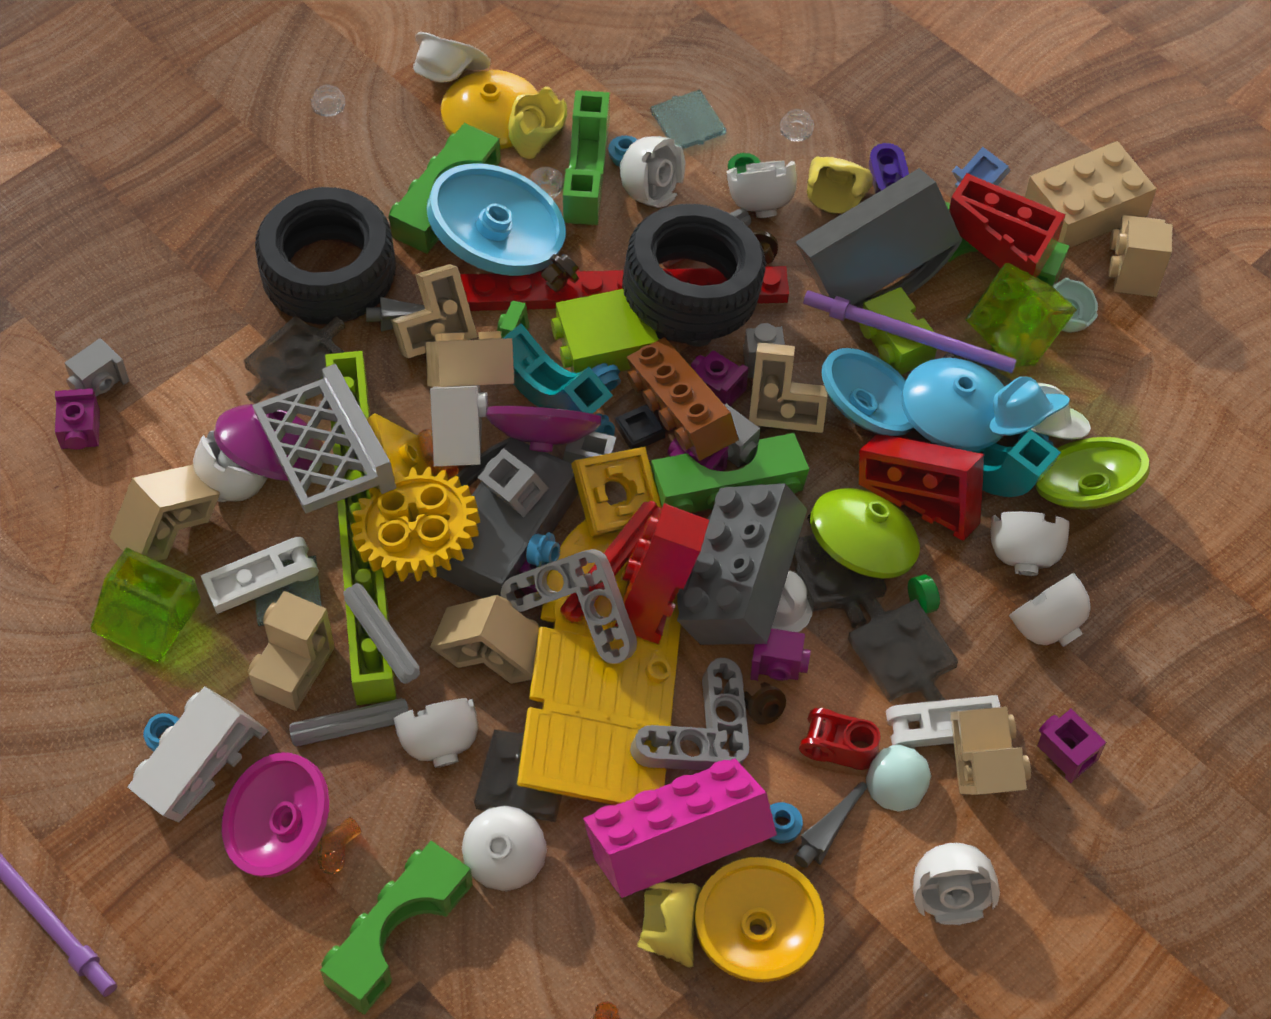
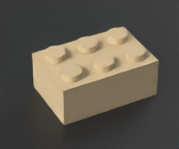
(1093, 192)

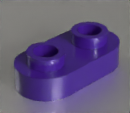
(894, 168)

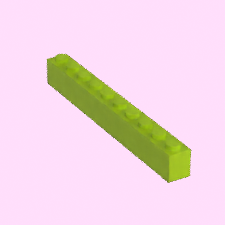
(370, 673)

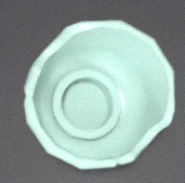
(1082, 299)
(898, 778)

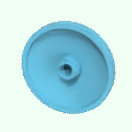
(495, 219)

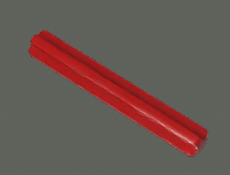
(616, 553)

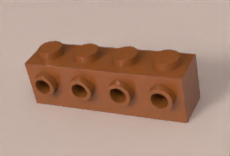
(681, 399)

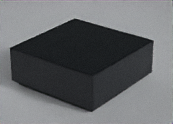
(639, 427)

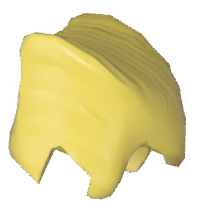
(535, 121)
(837, 184)
(670, 921)

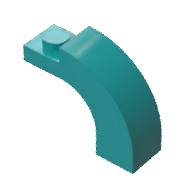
(548, 383)
(1016, 468)

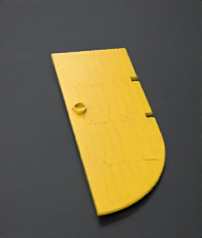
(593, 706)

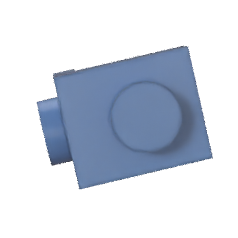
(984, 166)

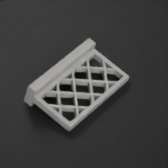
(349, 421)

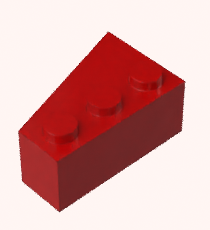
(1005, 224)
(927, 478)
(661, 568)

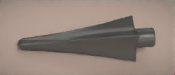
(389, 310)
(820, 836)

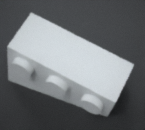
(457, 424)
(193, 753)

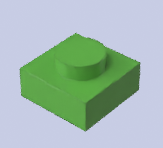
(515, 315)

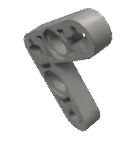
(578, 582)
(708, 739)

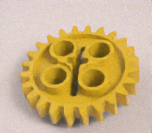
(416, 524)

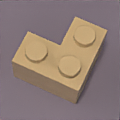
(1140, 255)
(444, 311)
(469, 362)
(777, 400)
(159, 507)
(488, 634)
(296, 650)
(986, 754)

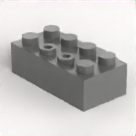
(882, 241)
(502, 531)
(742, 565)

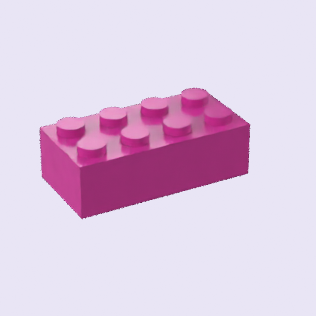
(679, 826)

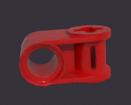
(838, 739)

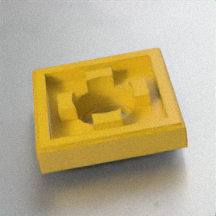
(626, 467)

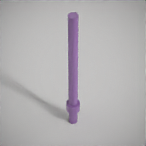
(841, 308)
(81, 957)

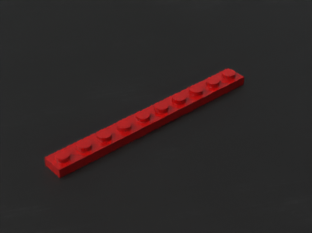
(497, 291)

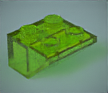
(1020, 315)
(144, 605)

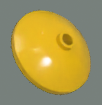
(484, 102)
(765, 895)

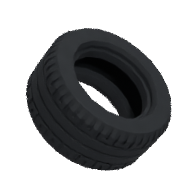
(317, 216)
(702, 236)

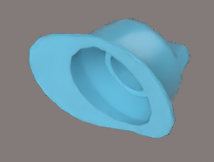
(1023, 406)

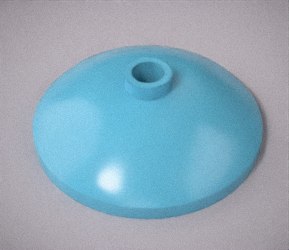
(866, 391)
(952, 403)

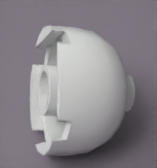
(652, 170)
(763, 187)
(223, 474)
(1028, 540)
(1054, 613)
(438, 731)
(504, 848)
(955, 884)

